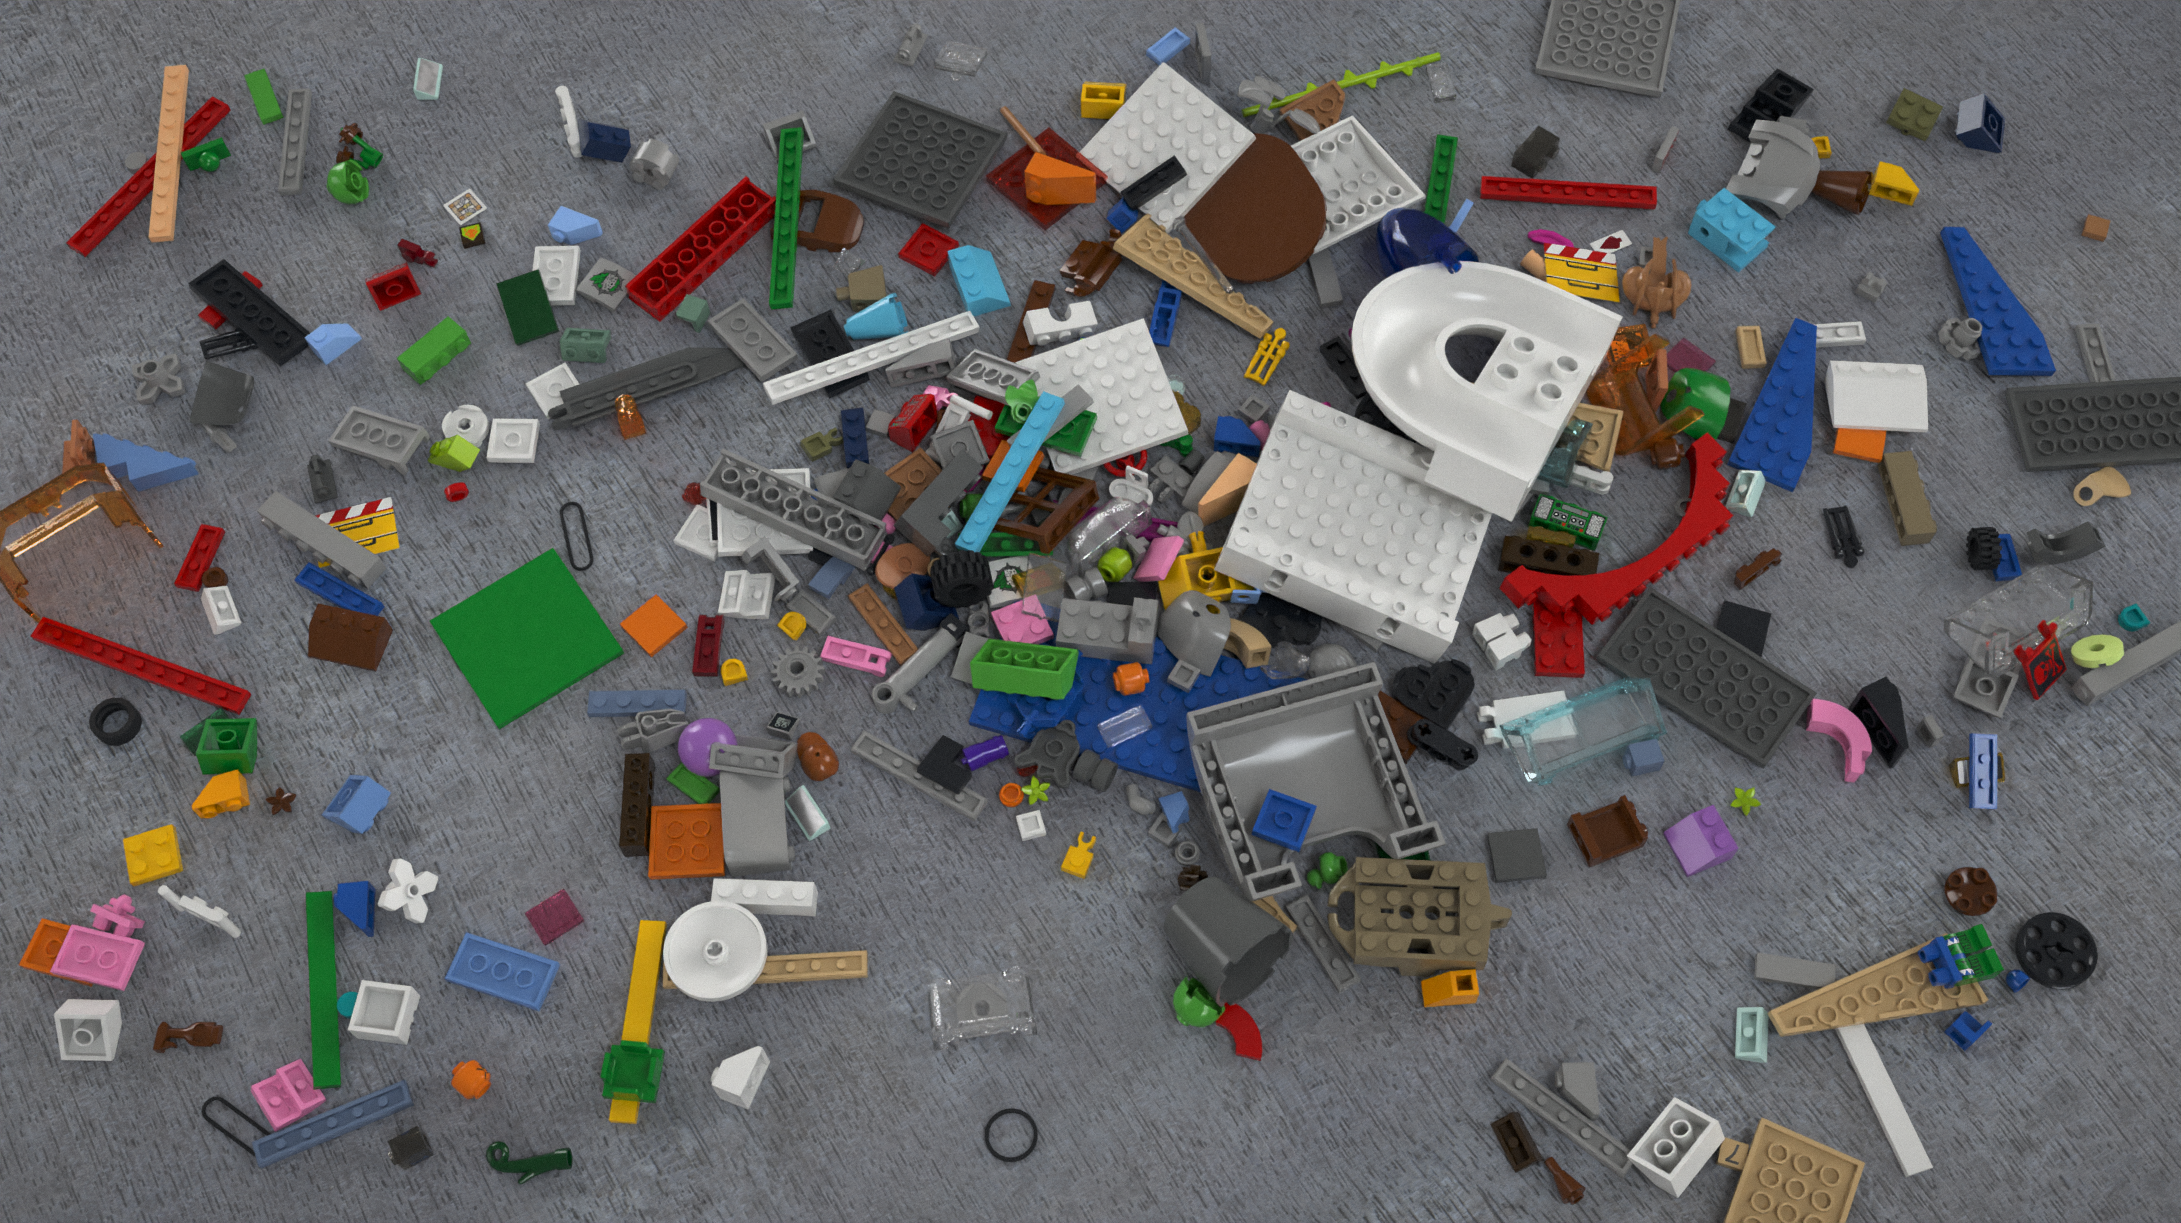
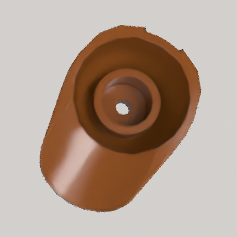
(814, 766)

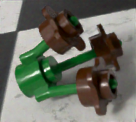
(353, 135)

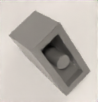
(1579, 1087)

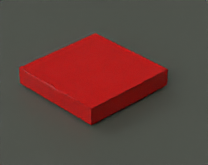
(928, 249)

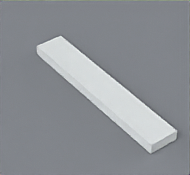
(1884, 1099)

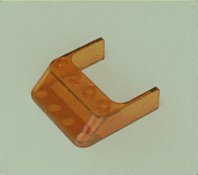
(1621, 389)

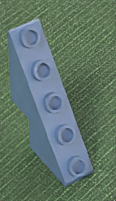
(142, 464)

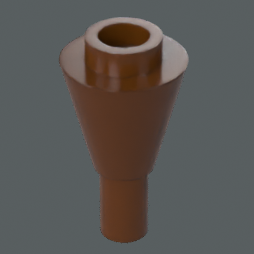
(1569, 1188)

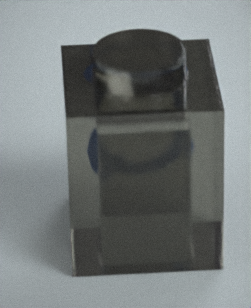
(410, 1148)

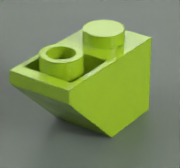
(453, 453)

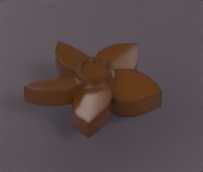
(281, 801)

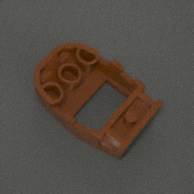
(837, 225)

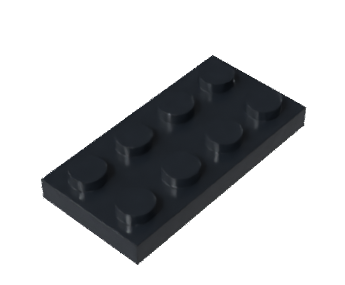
(823, 340)

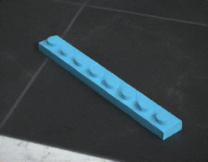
(1010, 473)

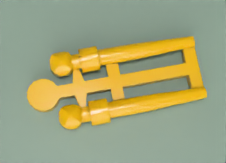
(1279, 335)

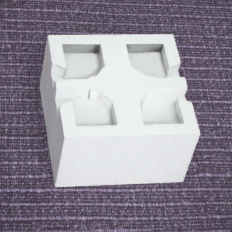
(384, 1012)

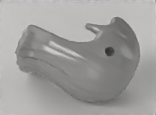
(1330, 659)

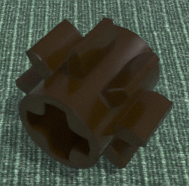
(1191, 876)

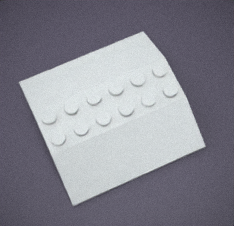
(1354, 178)

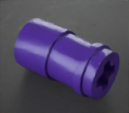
(984, 753)

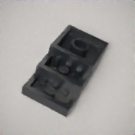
(1774, 98)

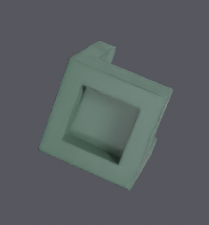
(695, 311)

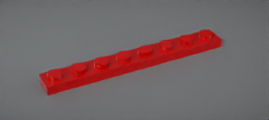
(1568, 192)

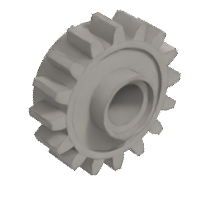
(798, 683)

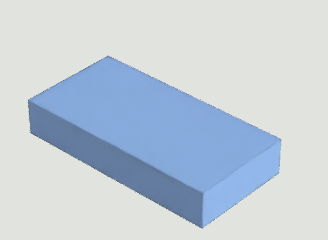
(1168, 46)

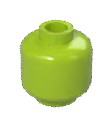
(1114, 564)

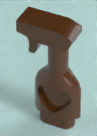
(197, 1034)

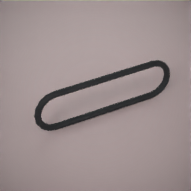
(567, 539)
(225, 1131)

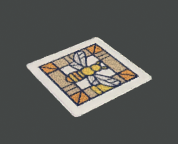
(465, 206)

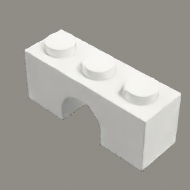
(1044, 329)

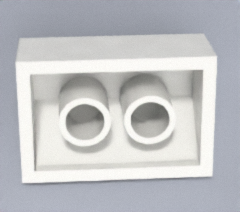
(1676, 1146)

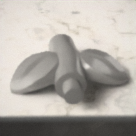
(1187, 524)

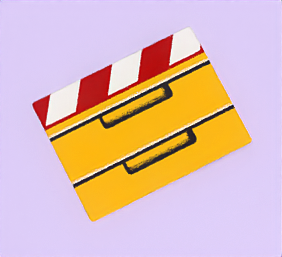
(1582, 271)
(366, 524)

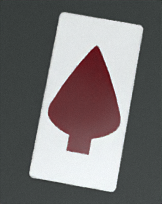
(1611, 243)

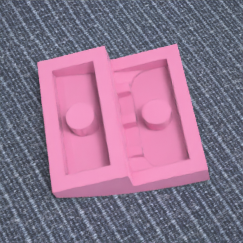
(287, 1095)

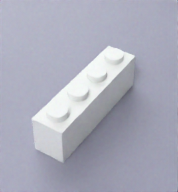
(768, 896)

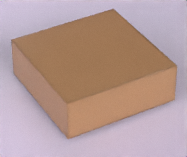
(2095, 228)

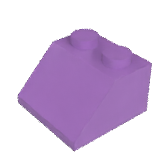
(1701, 841)

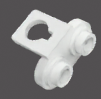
(1132, 488)

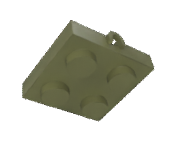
(1914, 114)

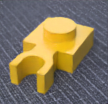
(1078, 858)

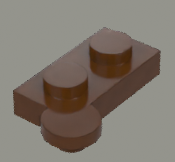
(1747, 574)

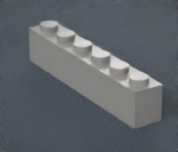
(321, 539)

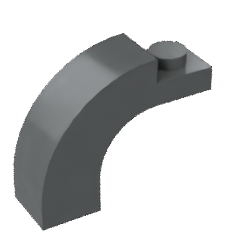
(2066, 545)

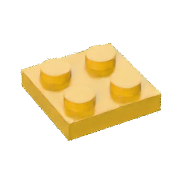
(152, 855)

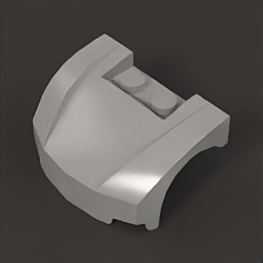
(1777, 167)

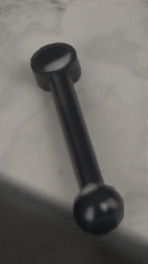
(889, 539)

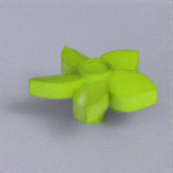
(1036, 790)
(1745, 799)

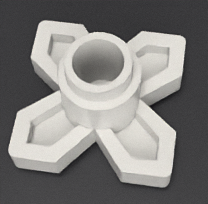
(407, 890)

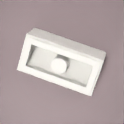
(220, 609)

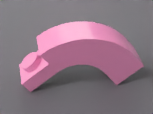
(1846, 729)

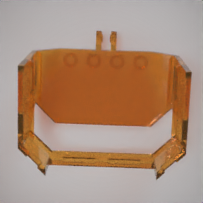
(115, 504)

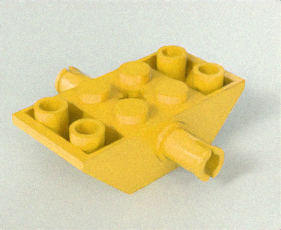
(1188, 574)

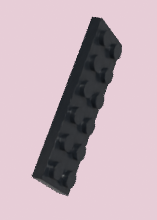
(251, 312)

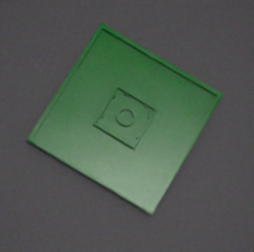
(526, 638)

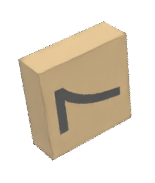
(1732, 1154)

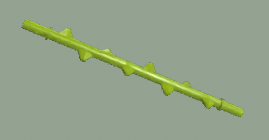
(1351, 79)

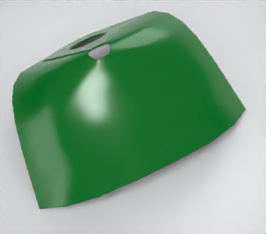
(1707, 393)

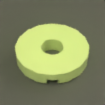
(2097, 650)

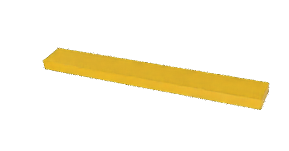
(641, 1002)

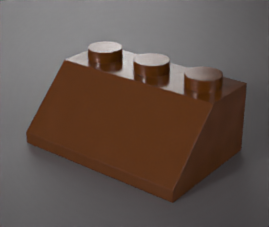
(348, 637)

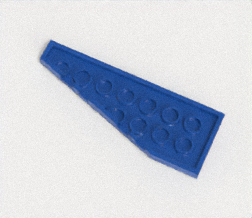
(2008, 335)
(1781, 422)

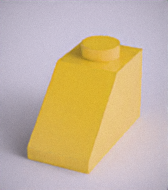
(1893, 184)

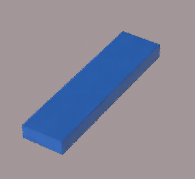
(337, 591)

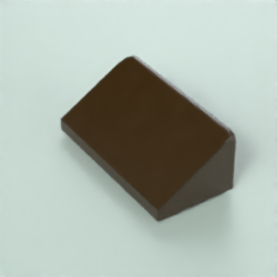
(1516, 1141)

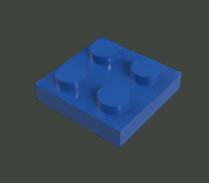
(1284, 820)

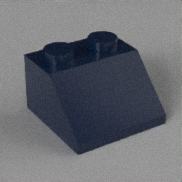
(1980, 124)
(603, 141)
(919, 604)

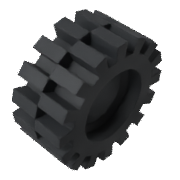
(1984, 548)

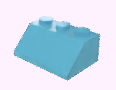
(977, 280)

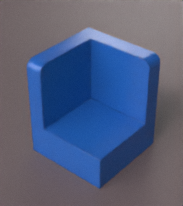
(1121, 215)
(1966, 1030)

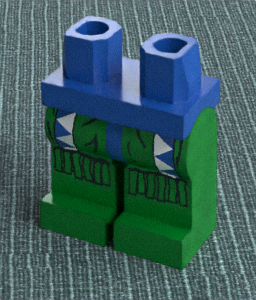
(1961, 958)

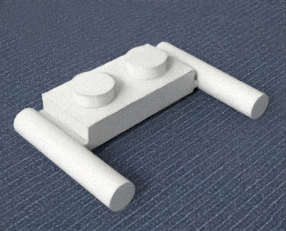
(957, 414)
(199, 908)

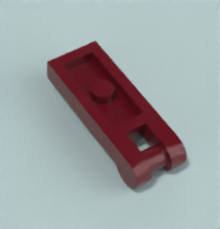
(708, 646)

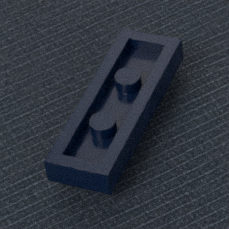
(854, 436)

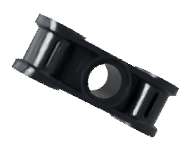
(1442, 744)

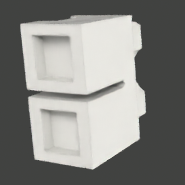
(1498, 640)

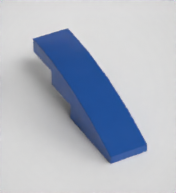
(1165, 314)

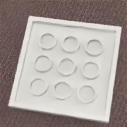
(740, 532)

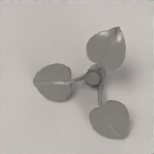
(1258, 91)

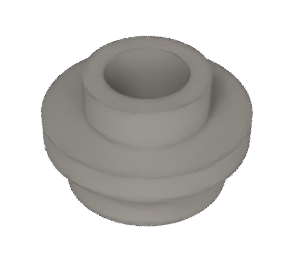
(1187, 846)

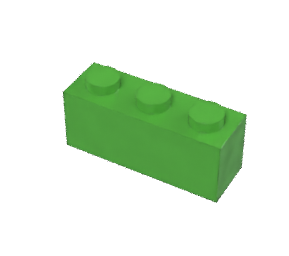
(434, 350)

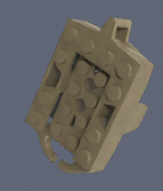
(1383, 938)

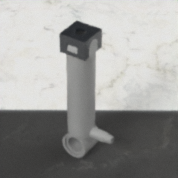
(918, 666)

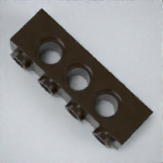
(1538, 550)
(637, 804)

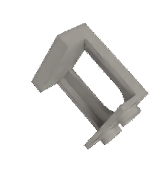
(775, 564)

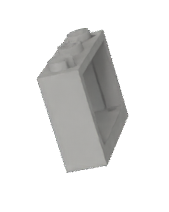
(755, 756)

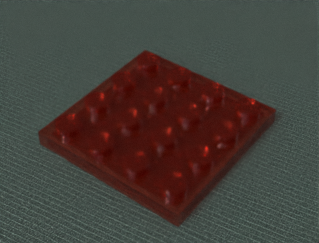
(1010, 177)

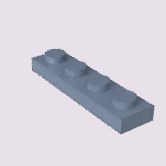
(632, 702)

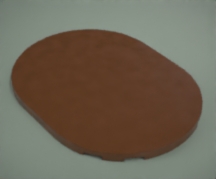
(1261, 214)

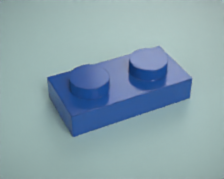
(2009, 565)

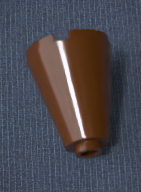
(1844, 188)

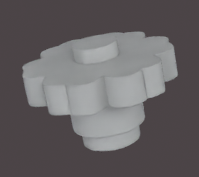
(1961, 337)

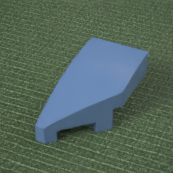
(1175, 809)

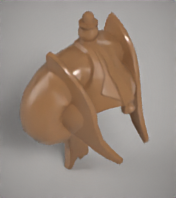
(1656, 290)

